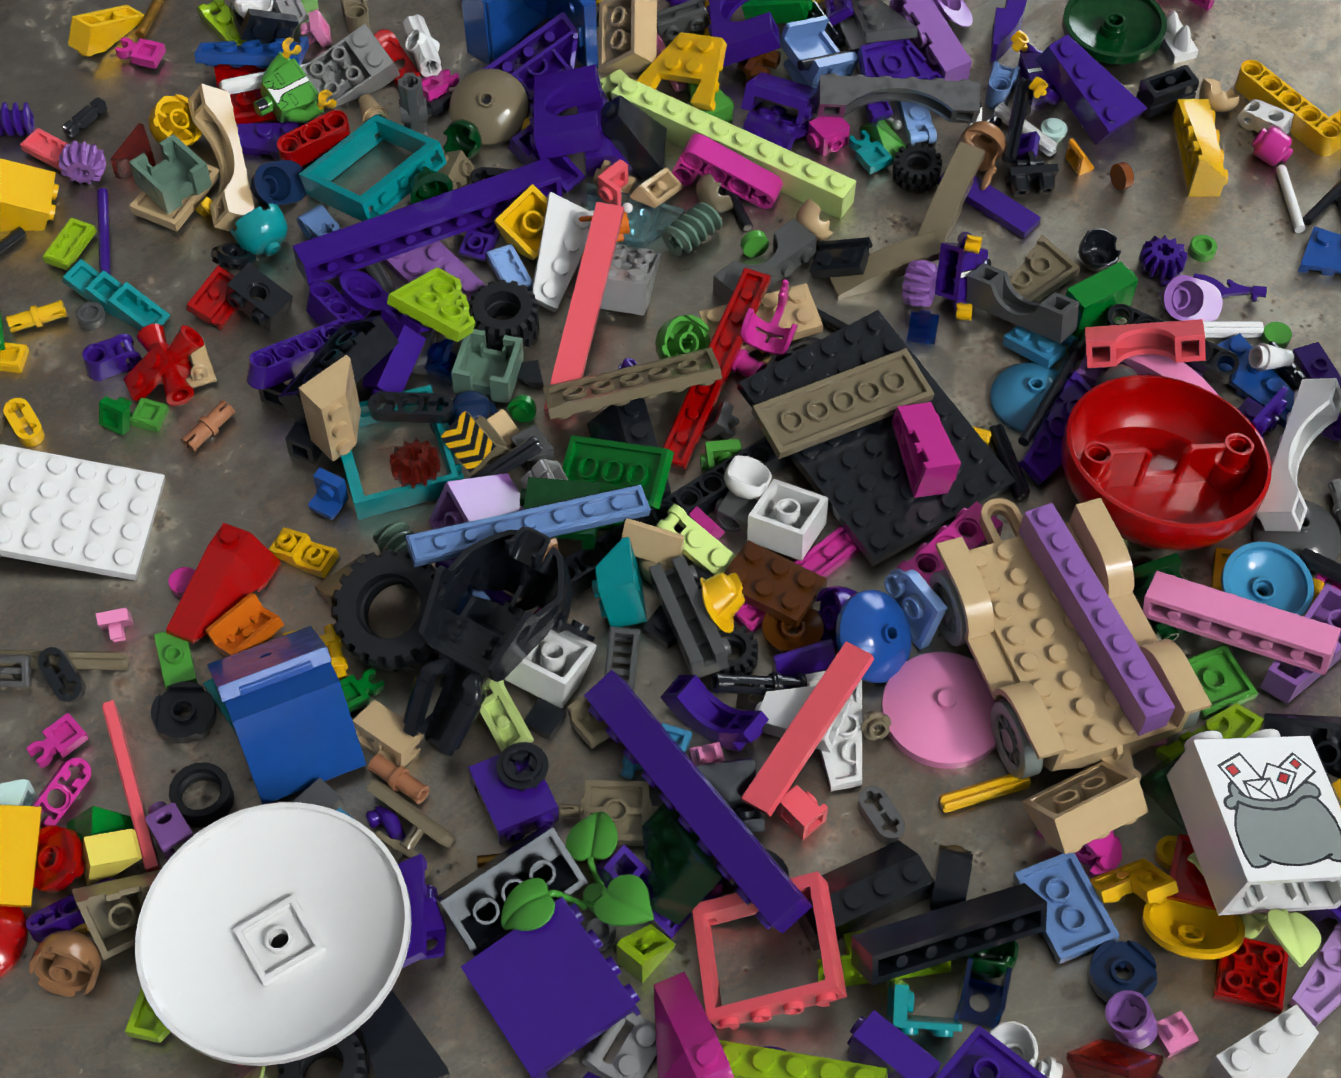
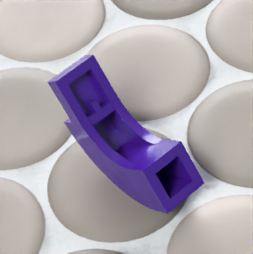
(711, 717)

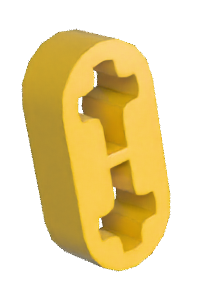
(28, 420)

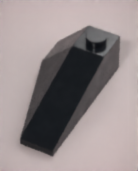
(1323, 730)

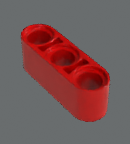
(314, 138)

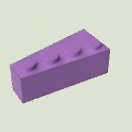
(935, 38)
(1287, 680)

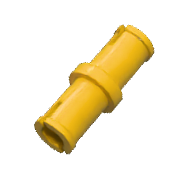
(36, 316)

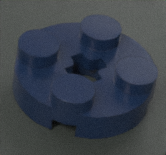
(1121, 955)

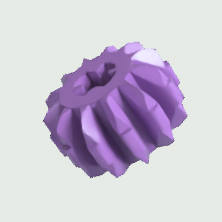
(82, 162)
(919, 283)

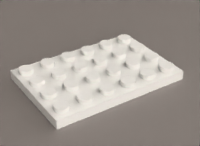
(75, 512)

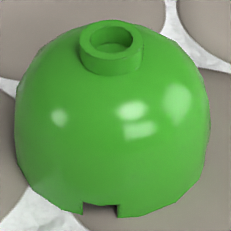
(682, 336)

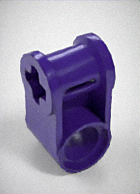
(109, 358)

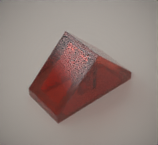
(131, 148)

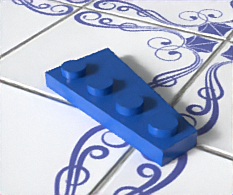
(249, 53)

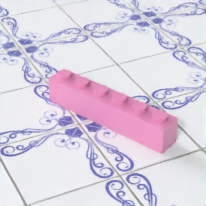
(1241, 622)

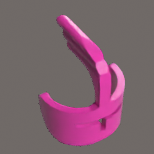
(758, 339)

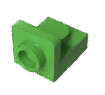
(718, 452)

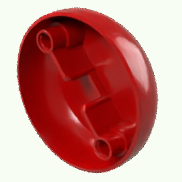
(1166, 461)

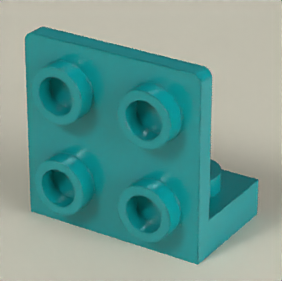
(901, 1000)

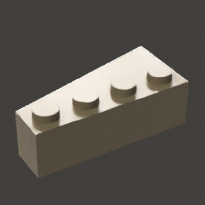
(113, 910)

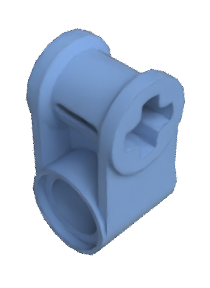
(1001, 84)
(317, 222)

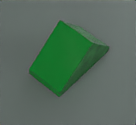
(99, 821)

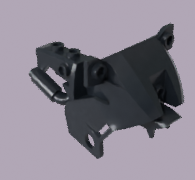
(486, 637)

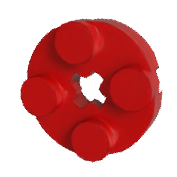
(67, 863)

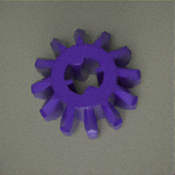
(1162, 258)

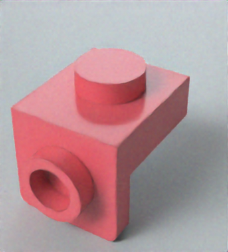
(612, 181)

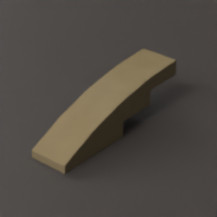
(952, 191)
(887, 264)

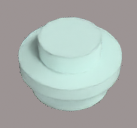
(1054, 128)

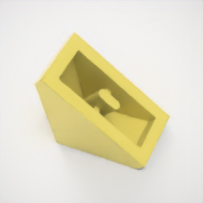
(109, 854)

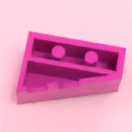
(925, 449)

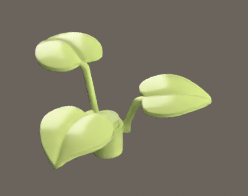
(1293, 930)

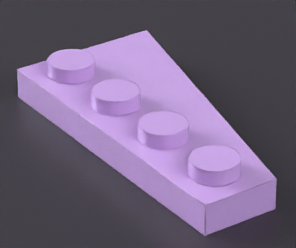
(1321, 987)

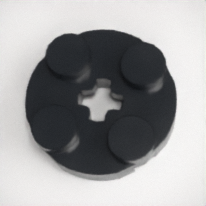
(189, 728)

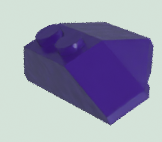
(543, 52)

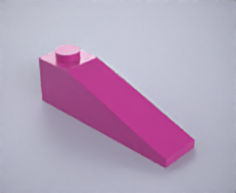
(684, 1034)

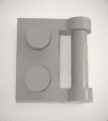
(634, 1056)

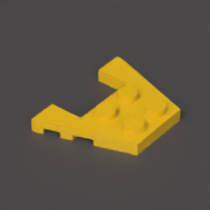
(693, 61)

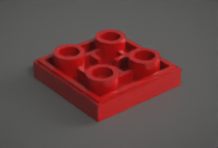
(1253, 976)

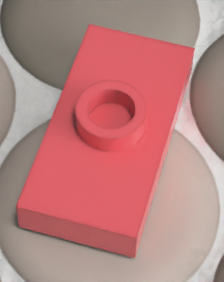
(43, 147)

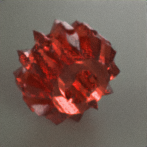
(415, 463)

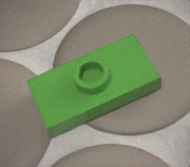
(175, 659)

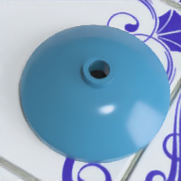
(1015, 395)
(1274, 572)

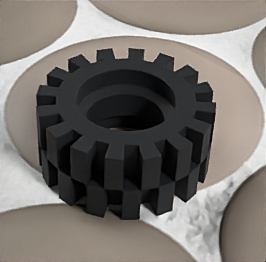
(917, 178)
(749, 649)

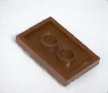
(776, 583)

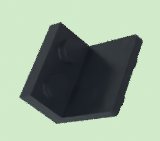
(731, 782)

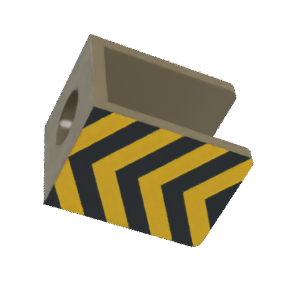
(474, 442)

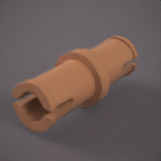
(208, 426)
(398, 778)

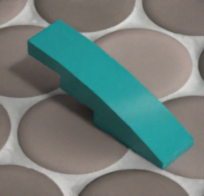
(116, 298)

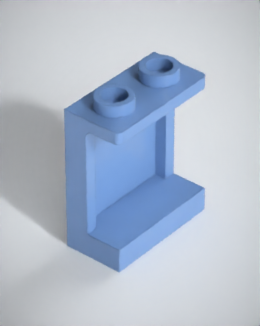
(808, 40)

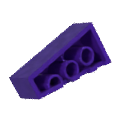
(1089, 89)

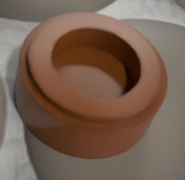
(1122, 176)

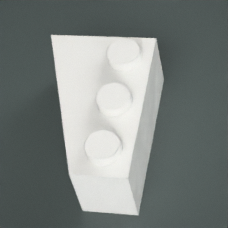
(1269, 1050)

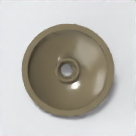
(499, 118)

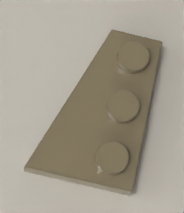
(1043, 271)

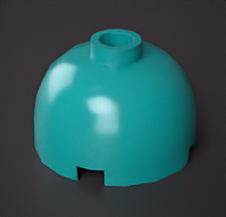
(261, 230)

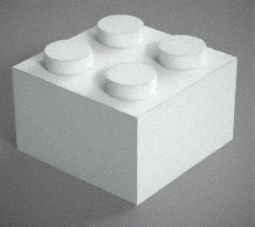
(787, 519)

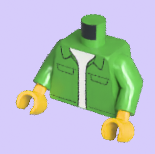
(289, 91)

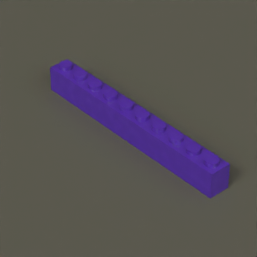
(420, 223)
(698, 802)

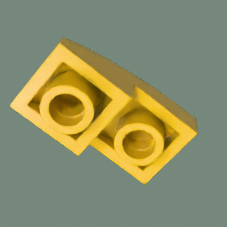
(300, 552)

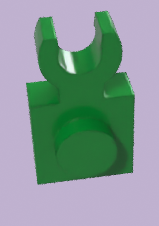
(358, 691)

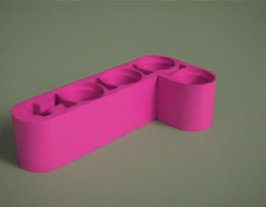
(730, 169)

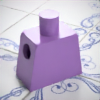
(167, 827)

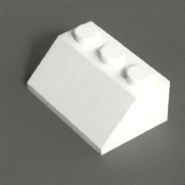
(554, 667)

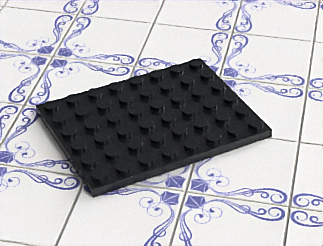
(865, 467)

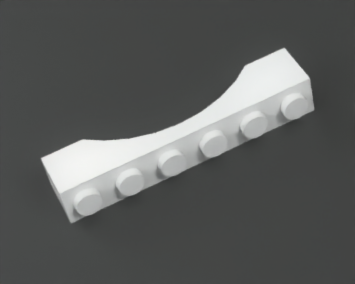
(1314, 409)

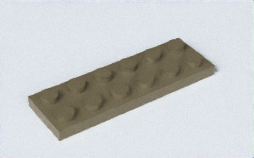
(631, 383)
(841, 403)

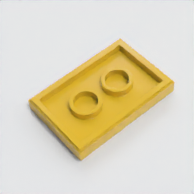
(18, 853)

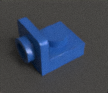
(330, 494)

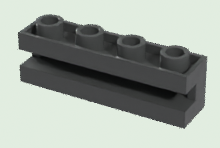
(688, 618)

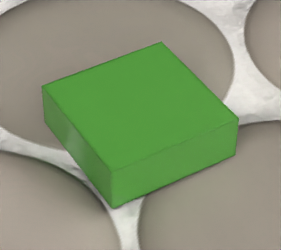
(149, 414)

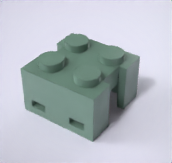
(174, 178)
(487, 369)

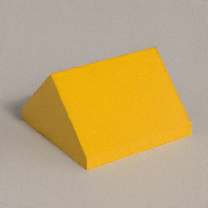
(523, 222)

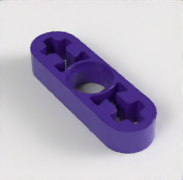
(56, 917)

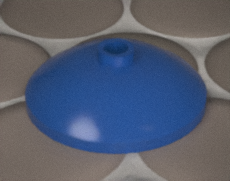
(878, 627)

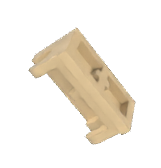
(383, 733)

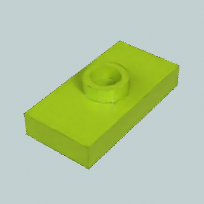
(69, 244)

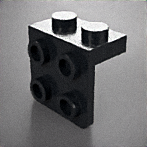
(264, 24)

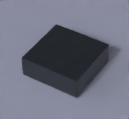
(545, 718)

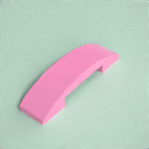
(1164, 366)

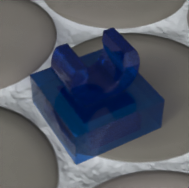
(923, 327)

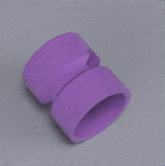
(1131, 1019)

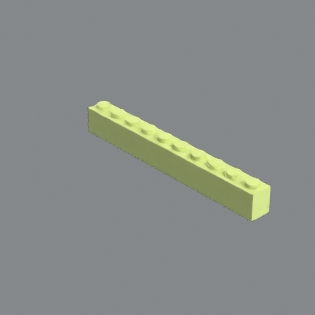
(800, 176)

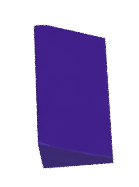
(806, 659)

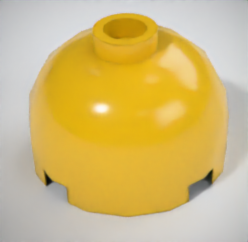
(173, 116)

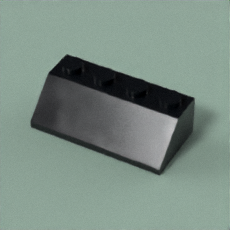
(626, 424)
(872, 890)
(479, 898)

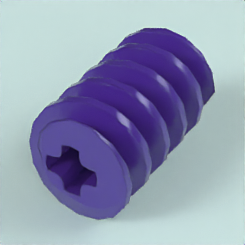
(16, 120)

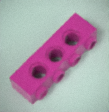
(965, 523)

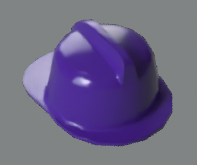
(363, 292)

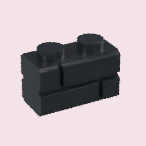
(1162, 90)

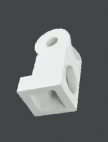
(1264, 115)

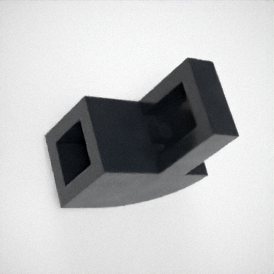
(951, 876)

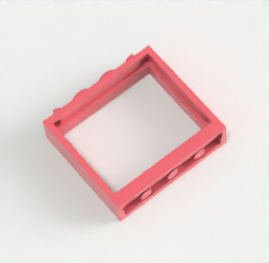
(788, 1001)

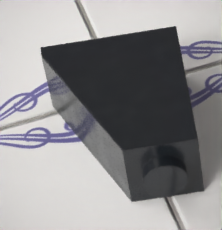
(635, 135)

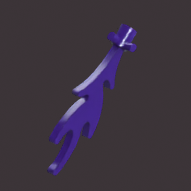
(1234, 288)

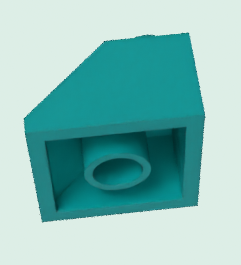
(620, 586)

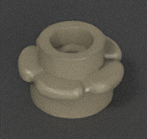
(871, 719)

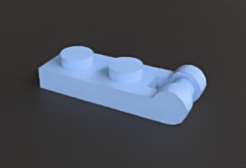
(917, 123)

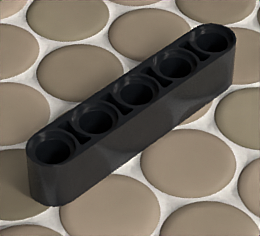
(1214, 354)

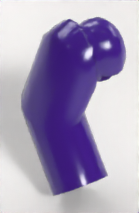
(388, 820)

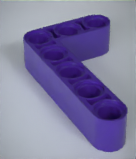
(288, 357)

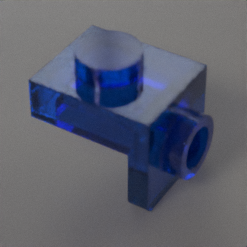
(441, 361)

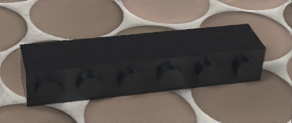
(948, 933)

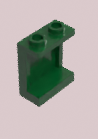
(549, 491)
(1142, 579)

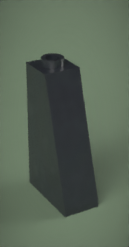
(398, 1044)

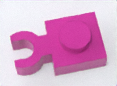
(143, 53)
(439, 85)
(60, 737)

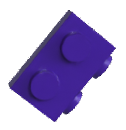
(775, 125)

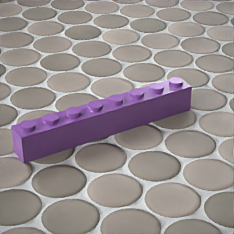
(1096, 620)

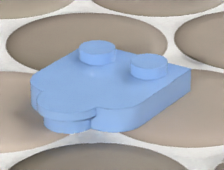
(919, 602)

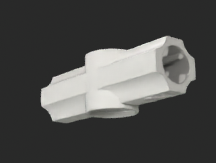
(422, 45)

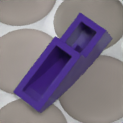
(1005, 25)
(522, 149)

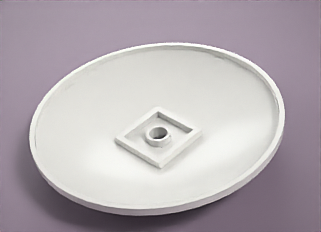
(239, 885)

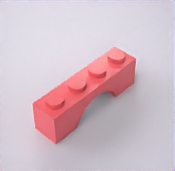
(1174, 339)

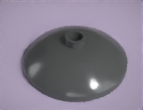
(1319, 534)

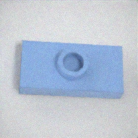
(509, 266)

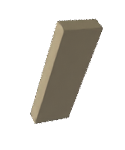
(411, 813)

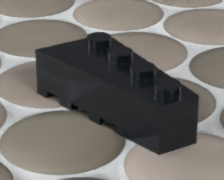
(362, 340)

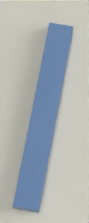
(549, 519)

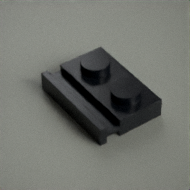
(841, 258)

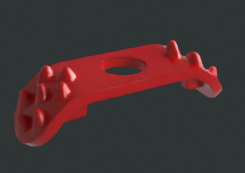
(396, 52)

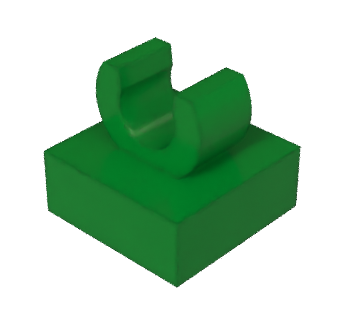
(115, 414)

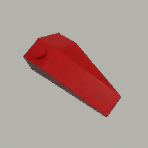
(227, 572)

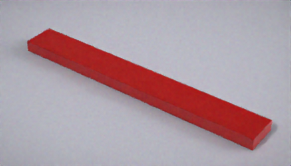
(726, 345)

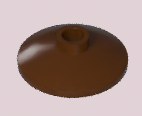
(807, 632)

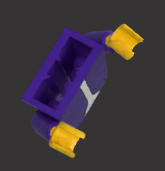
(1041, 87)
(954, 266)

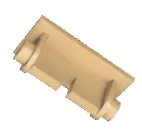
(202, 369)

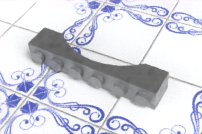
(950, 99)

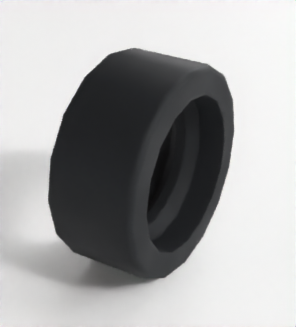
(201, 772)

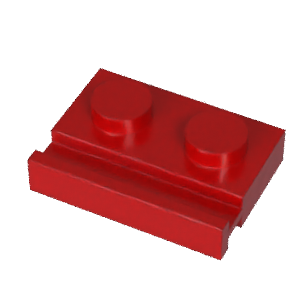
(210, 300)

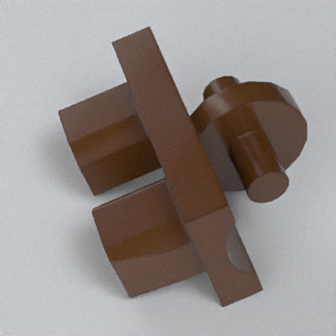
(755, 65)

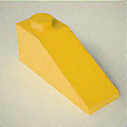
(101, 29)

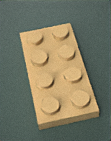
(798, 310)

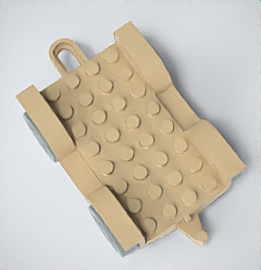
(1030, 653)

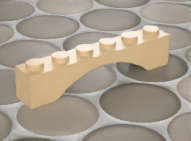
(214, 116)

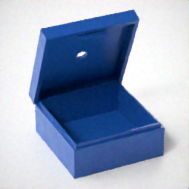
(498, 25)
(288, 713)

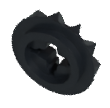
(232, 256)
(518, 754)

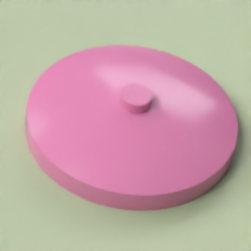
(940, 711)

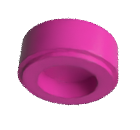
(179, 580)

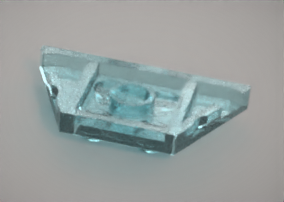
(644, 221)

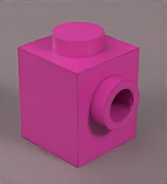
(828, 134)

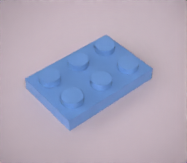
(1074, 910)

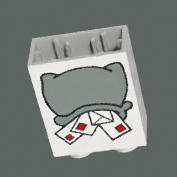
(1260, 821)

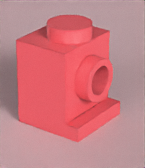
(801, 811)

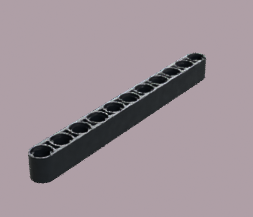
(694, 493)

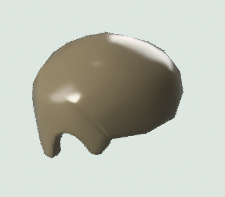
(708, 192)

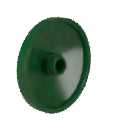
(1116, 28)

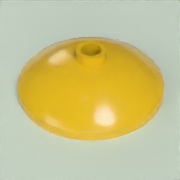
(1193, 930)

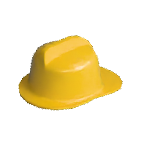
(723, 599)

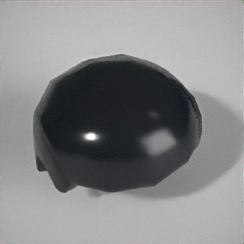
(1098, 249)

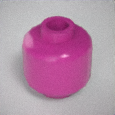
(1272, 146)

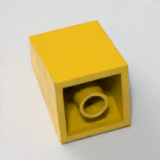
(26, 196)

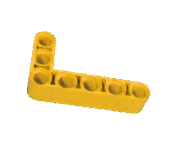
(1309, 123)

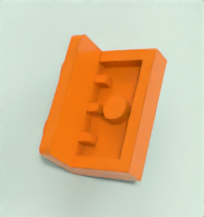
(243, 627)

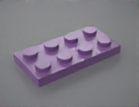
(424, 259)

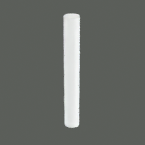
(1290, 199)

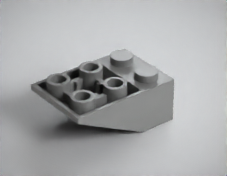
(352, 67)
(630, 280)

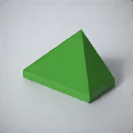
(885, 135)

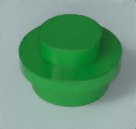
(522, 408)

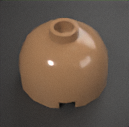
(66, 963)

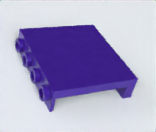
(551, 989)

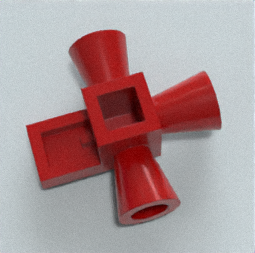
(164, 364)

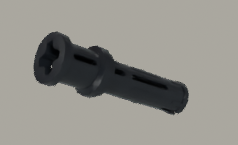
(774, 681)

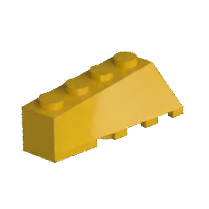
(1199, 148)

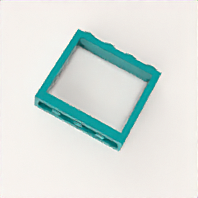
(389, 189)
(401, 496)

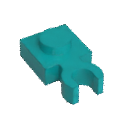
(870, 155)

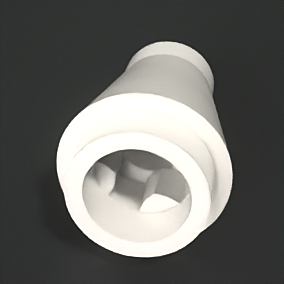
(1268, 357)

